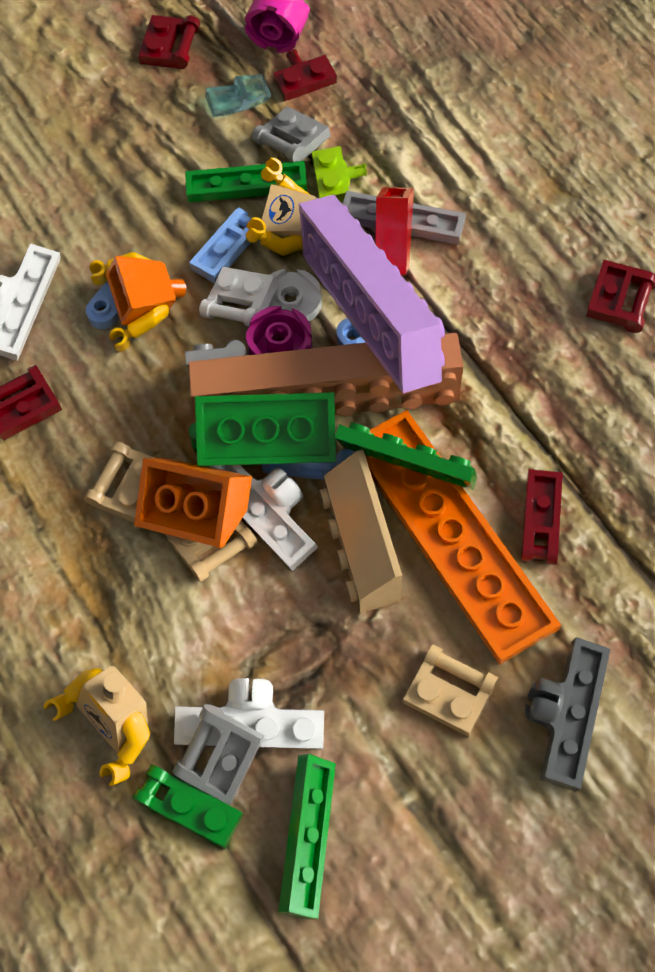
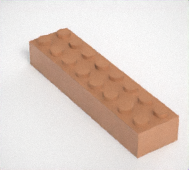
(346, 370)

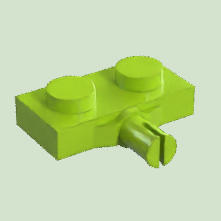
(333, 173)

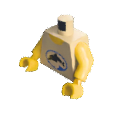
(280, 223)
(113, 710)

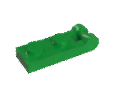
(189, 807)

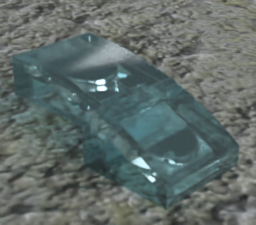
(244, 94)

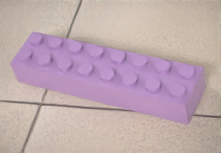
(372, 294)

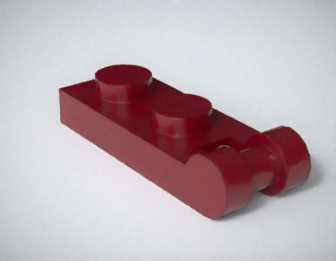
(542, 515)

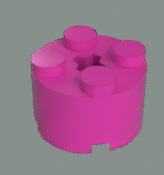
(276, 23)
(278, 331)

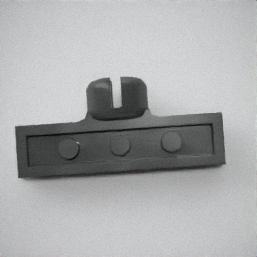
(569, 712)

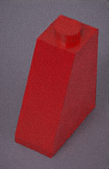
(394, 225)

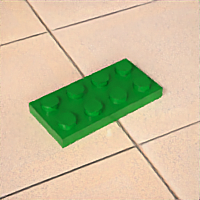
(265, 429)
(394, 451)

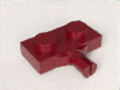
(304, 76)

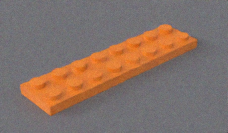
(463, 550)

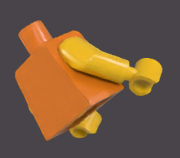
(140, 293)

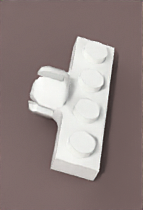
(22, 298)
(269, 515)
(280, 726)

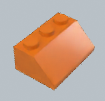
(191, 500)

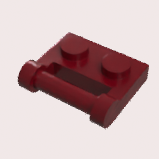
(160, 40)
(611, 292)
(27, 406)

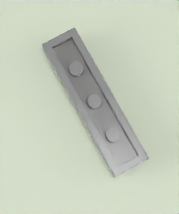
(426, 220)

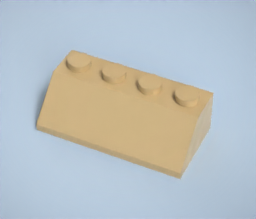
(362, 534)

